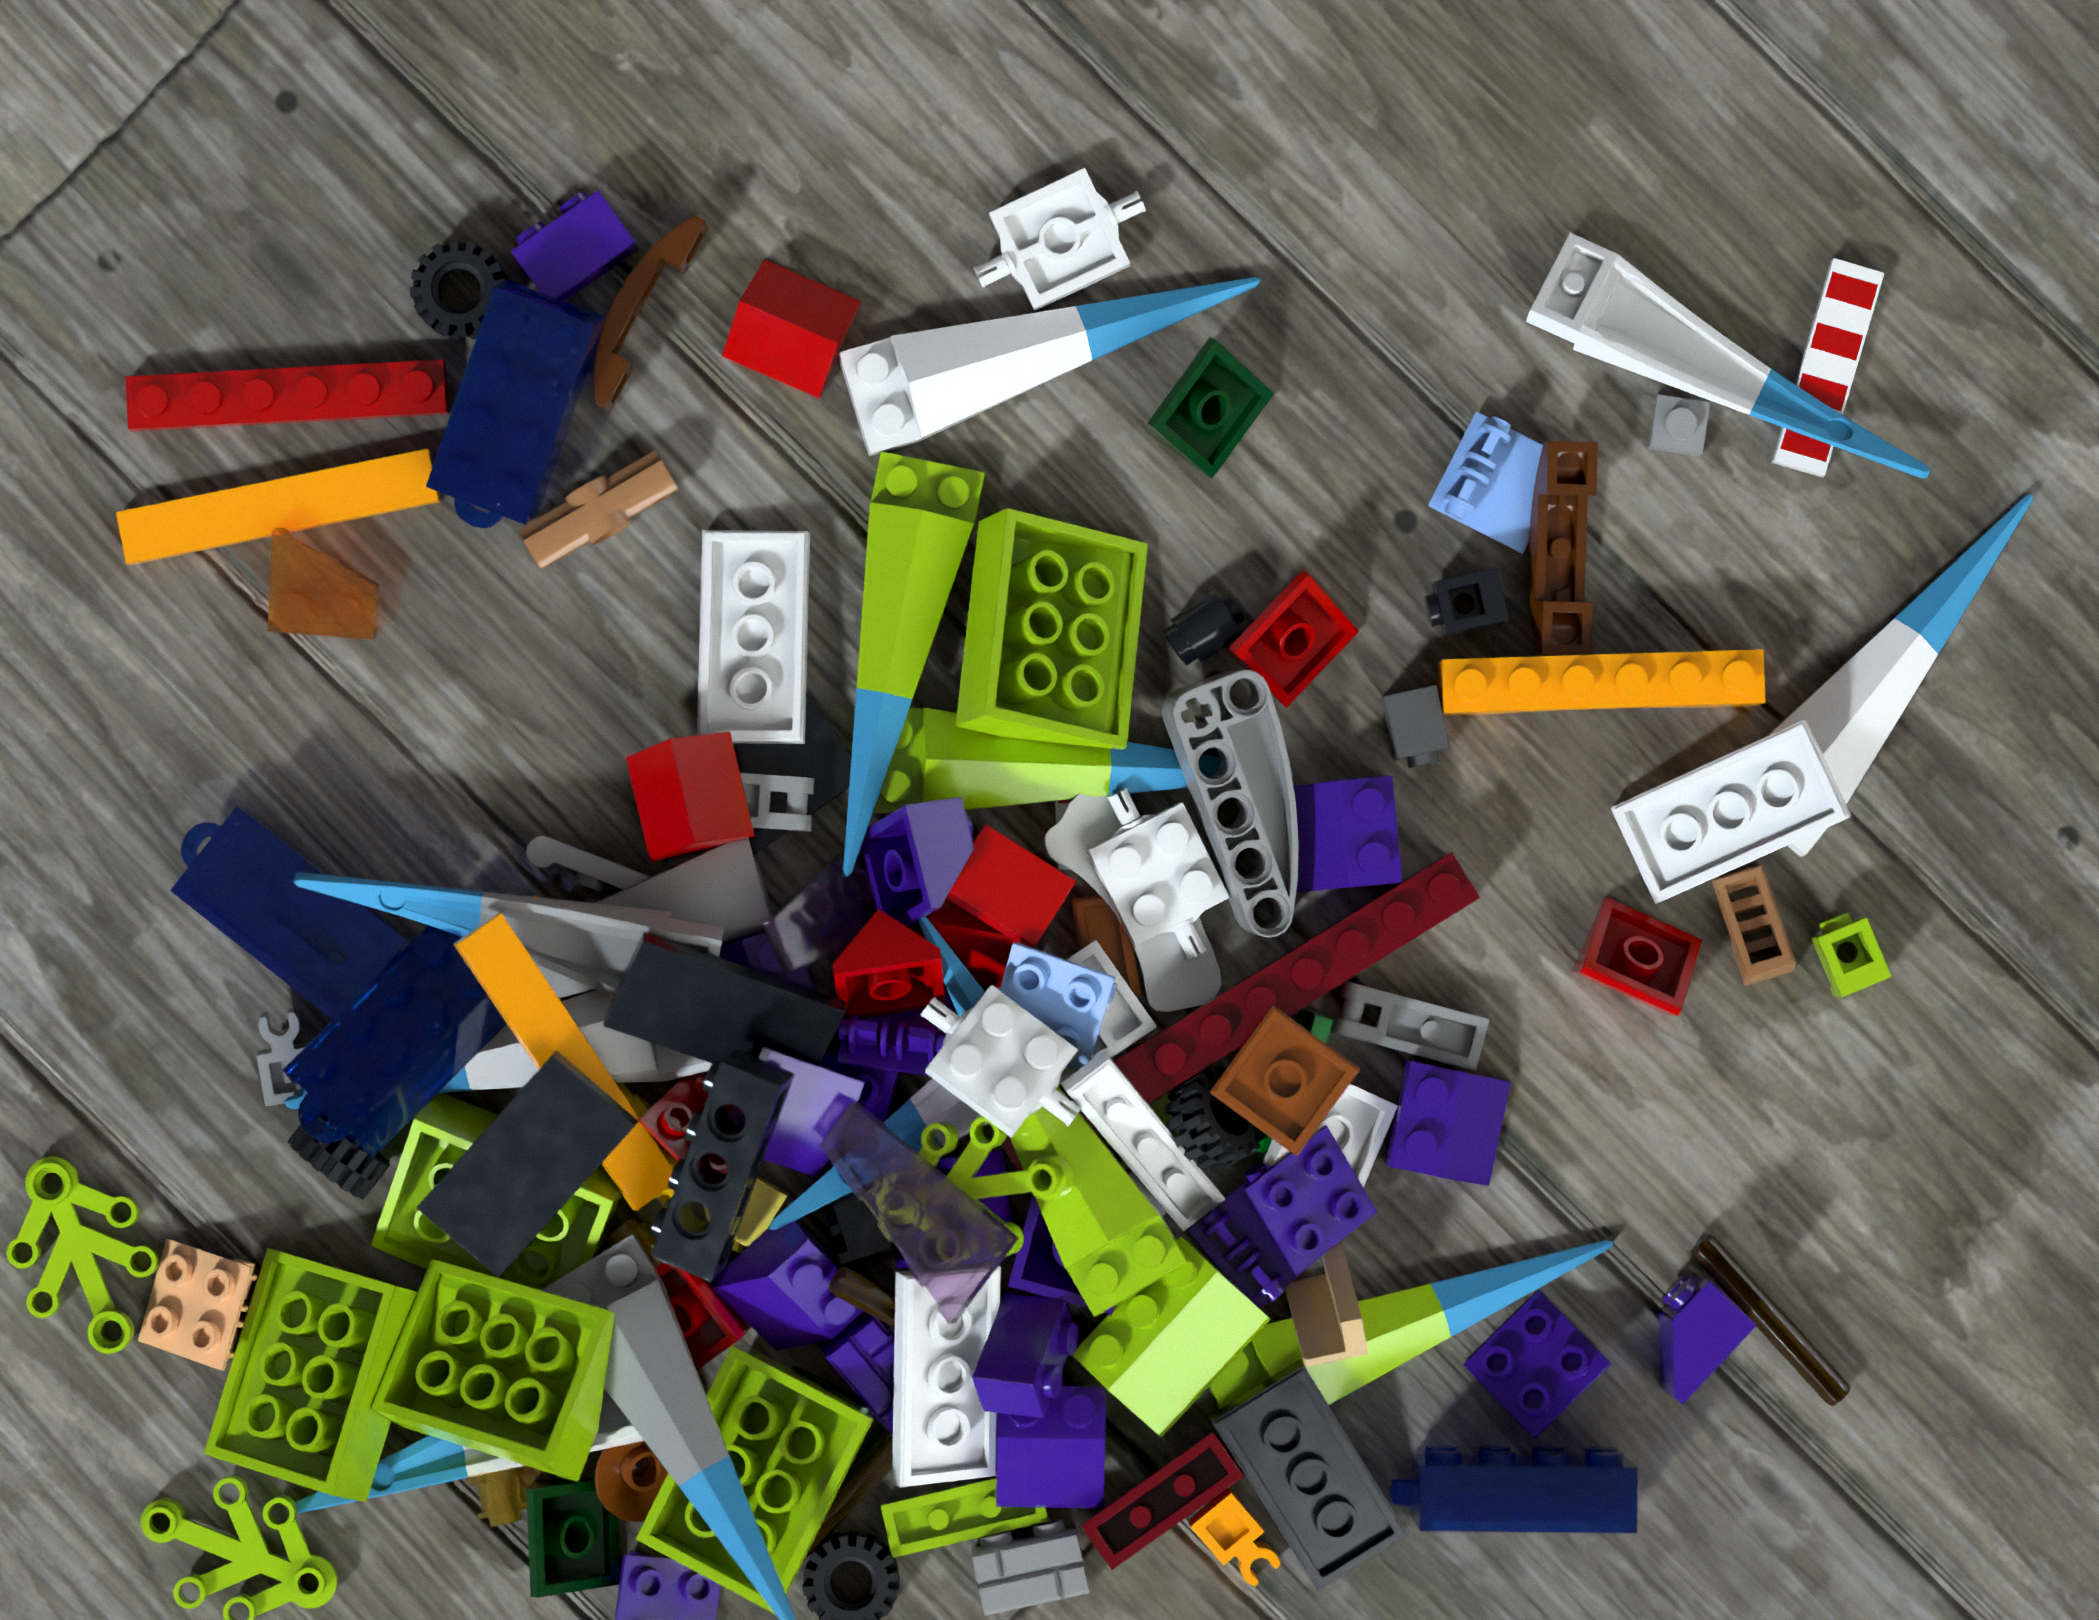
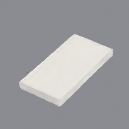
(754, 635)
(1731, 811)
(936, 1408)

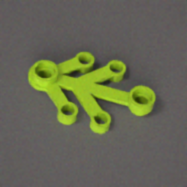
(998, 1184)
(76, 1246)
(248, 1555)

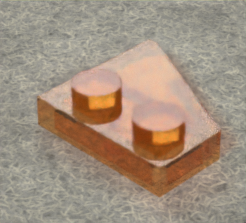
(317, 594)

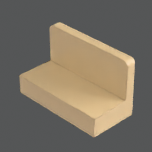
(1327, 1313)

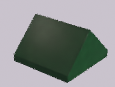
(1209, 409)
(570, 1538)

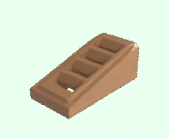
(1769, 968)

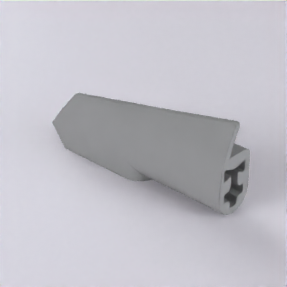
(711, 888)

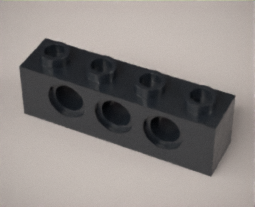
(760, 1094)

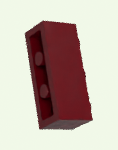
(1163, 1500)

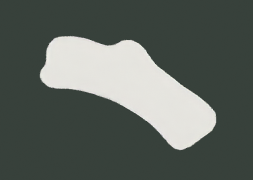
(1168, 976)

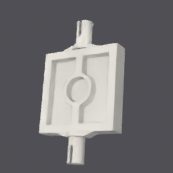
(1059, 239)
(1157, 873)
(1001, 1061)

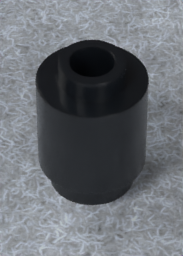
(1204, 628)

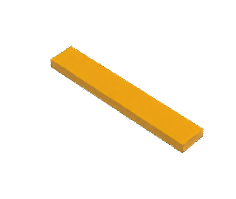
(286, 503)
(546, 1026)

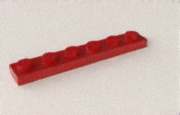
(286, 395)

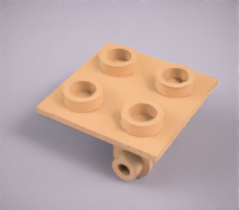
(197, 1304)

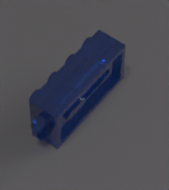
(514, 405)
(306, 938)
(394, 1045)
(1520, 1491)

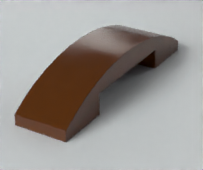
(673, 250)
(1558, 547)

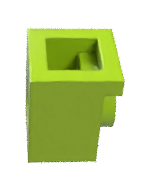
(1867, 963)

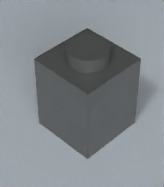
(1415, 725)

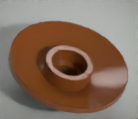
(629, 1491)

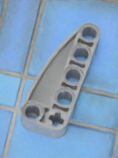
(1259, 780)

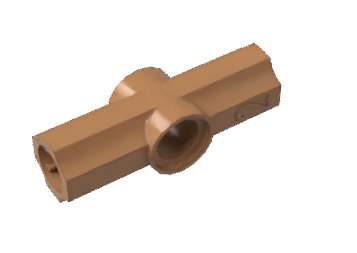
(598, 510)

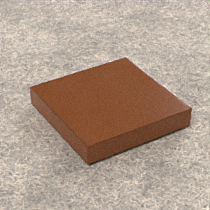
(1284, 1080)

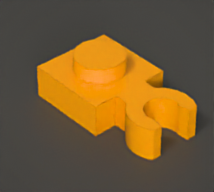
(1231, 1531)

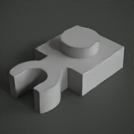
(272, 1061)

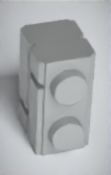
(1029, 1567)

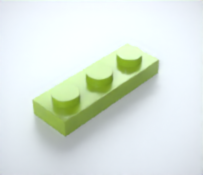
(952, 1518)

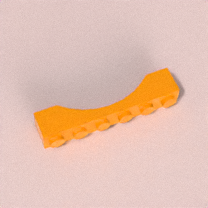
(1601, 682)

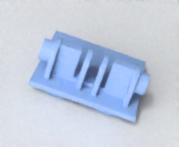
(1491, 482)
(1060, 995)

